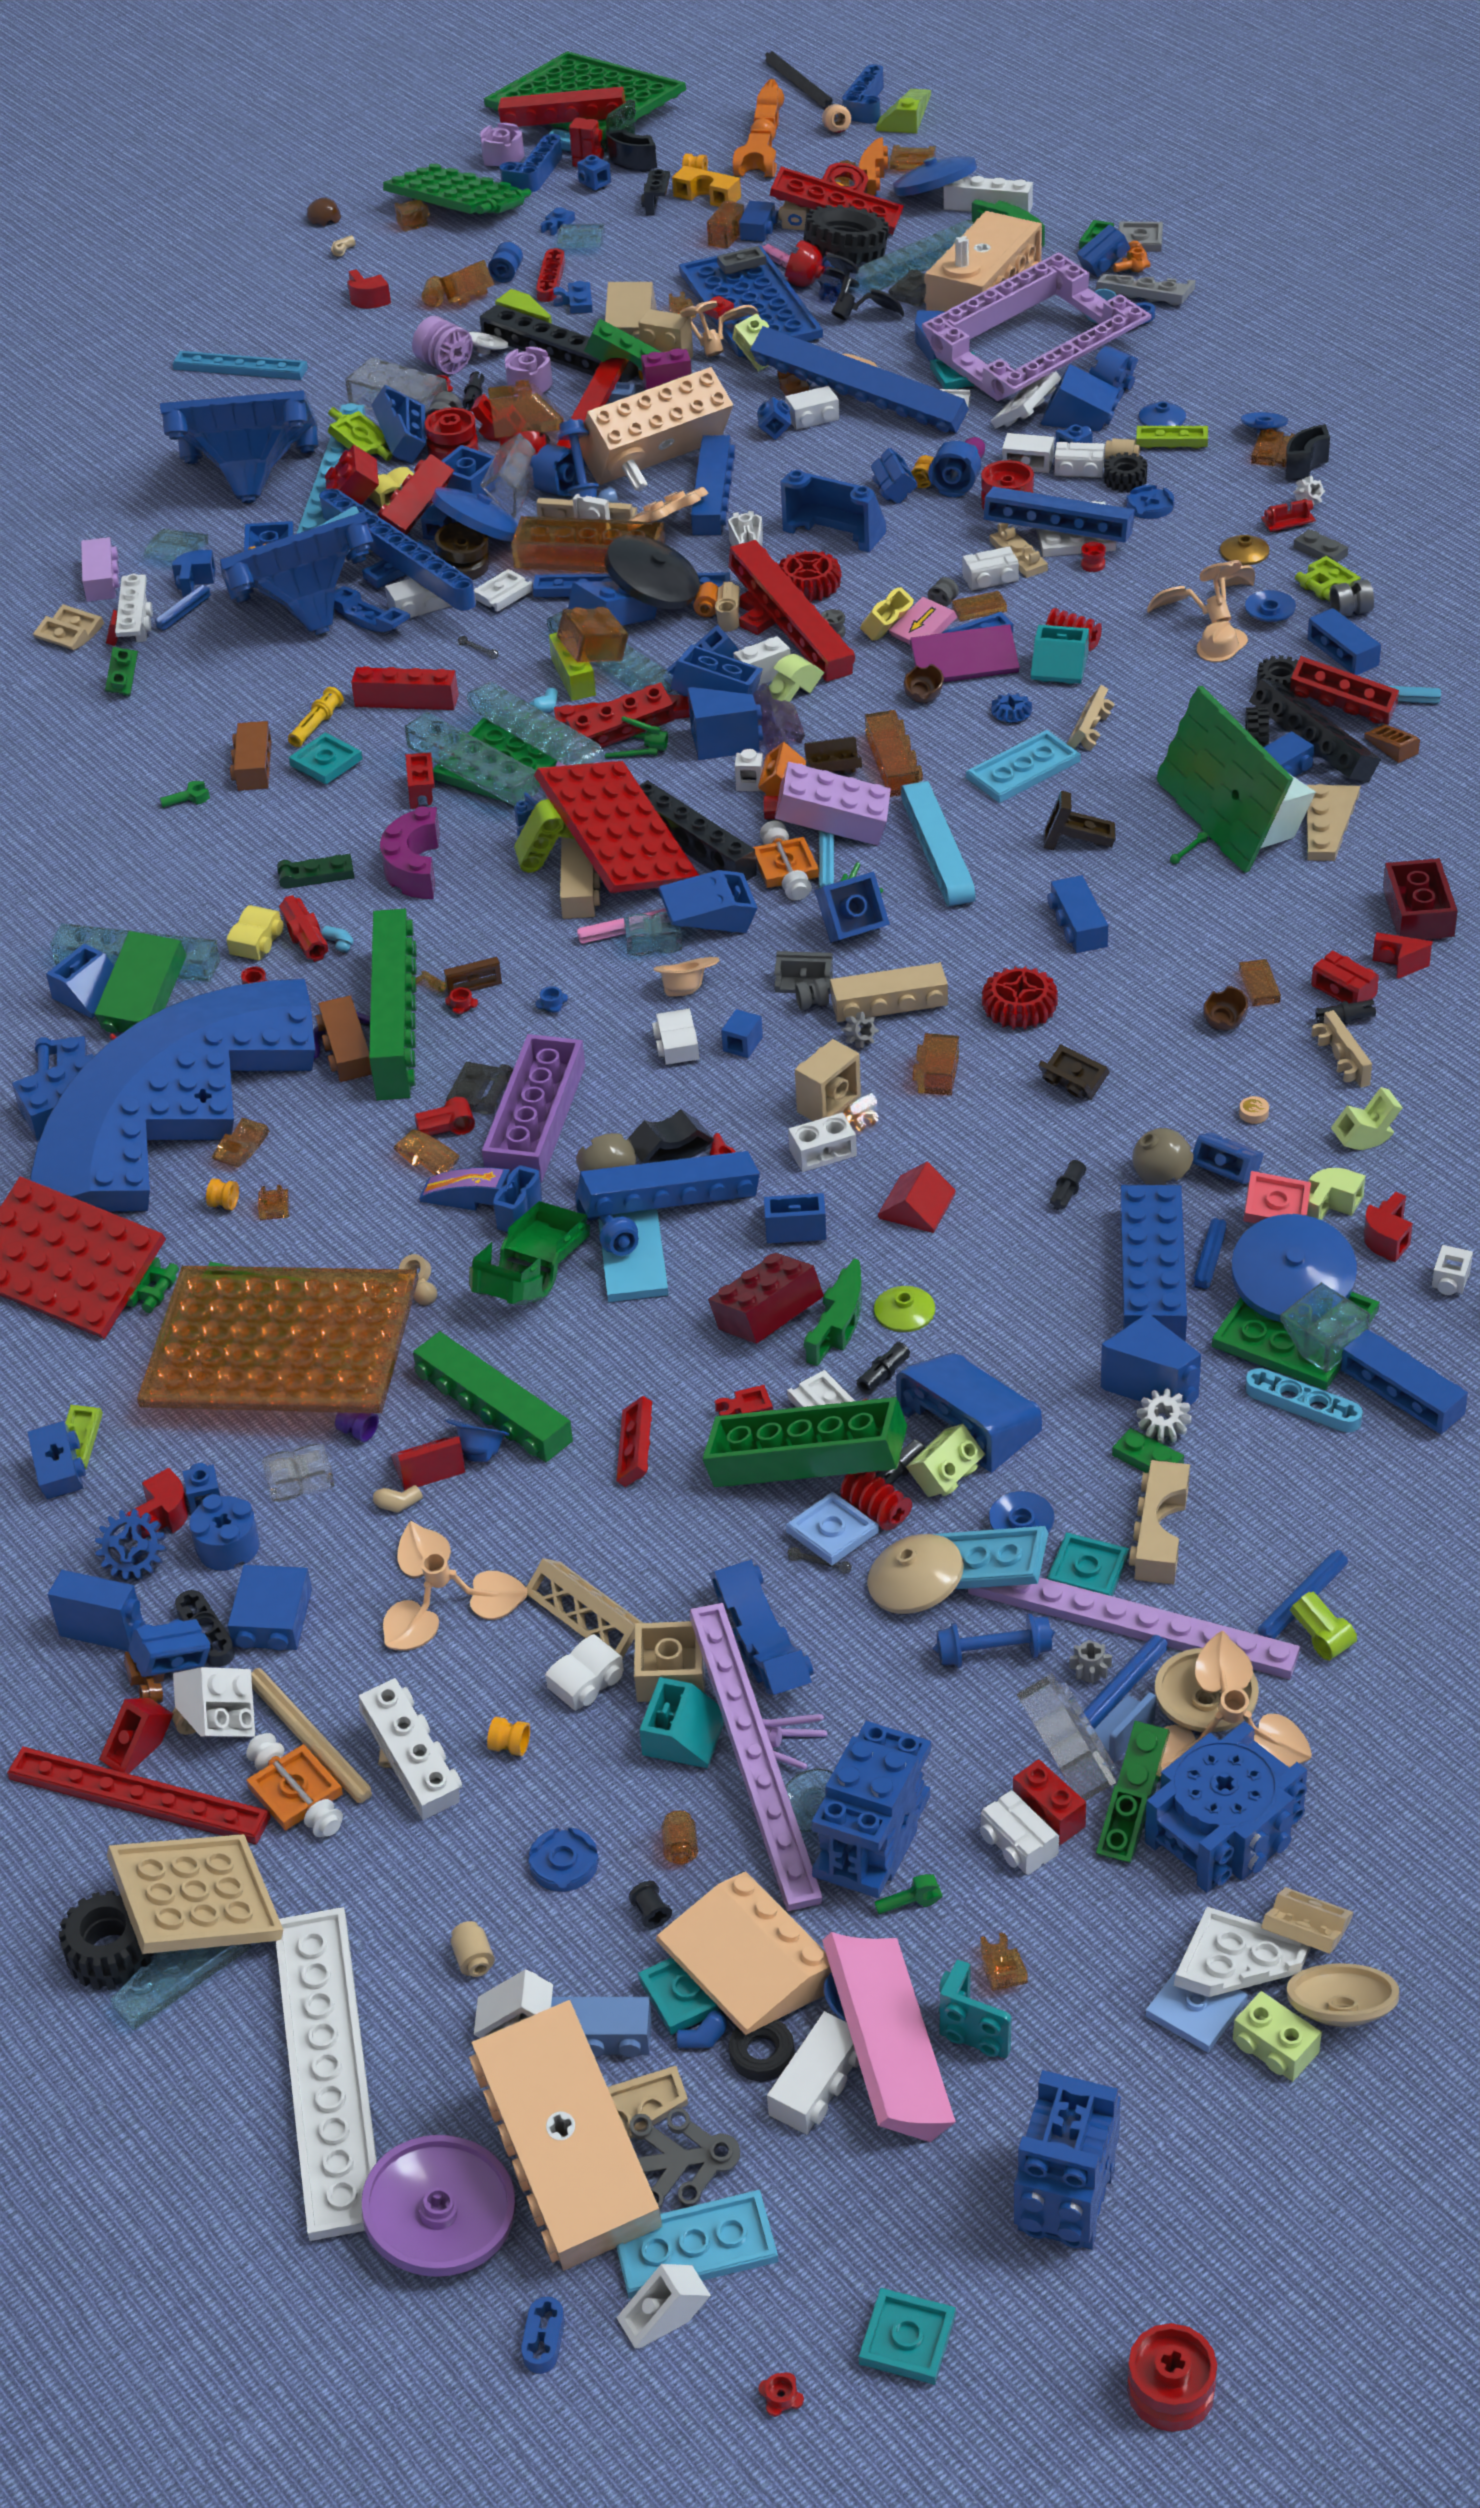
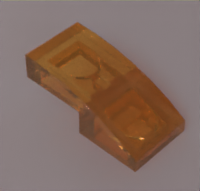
(242, 1144)
(426, 1150)

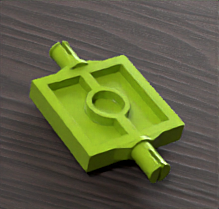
(358, 431)

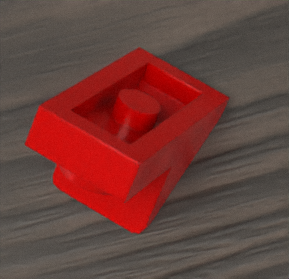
(1405, 952)

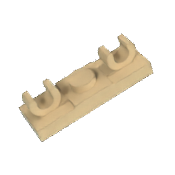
(1029, 561)
(1094, 710)
(1345, 1049)

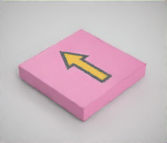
(923, 619)

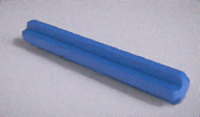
(1314, 1582)
(1125, 1680)

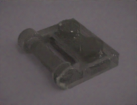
(910, 288)
(473, 1082)

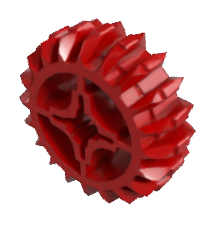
(813, 573)
(1019, 997)

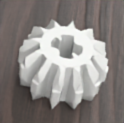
(1170, 1407)

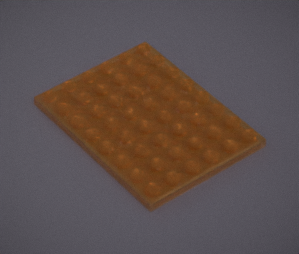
(279, 1339)

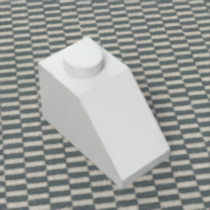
(663, 2304)

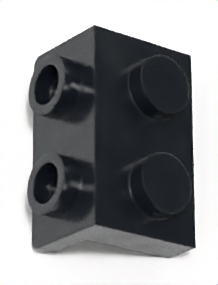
(654, 187)

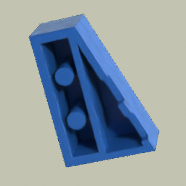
(401, 423)
(609, 595)

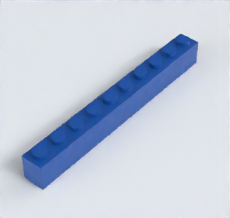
(859, 380)

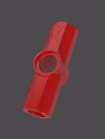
(303, 928)

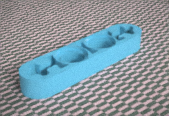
(1301, 1403)

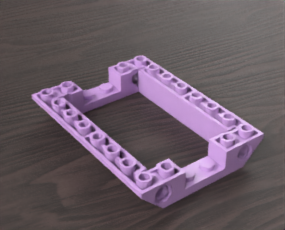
(952, 330)

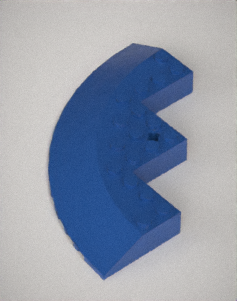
(168, 1084)

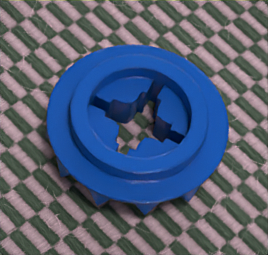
(1002, 711)

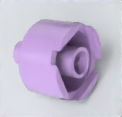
(501, 144)
(530, 365)

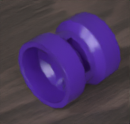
(359, 1424)

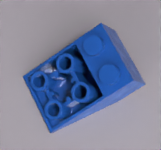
(710, 902)

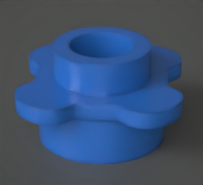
(551, 999)

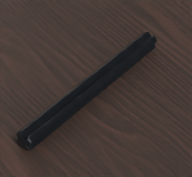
(798, 79)

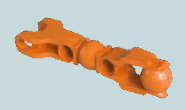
(758, 150)

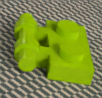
(1327, 572)

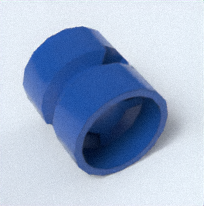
(505, 262)

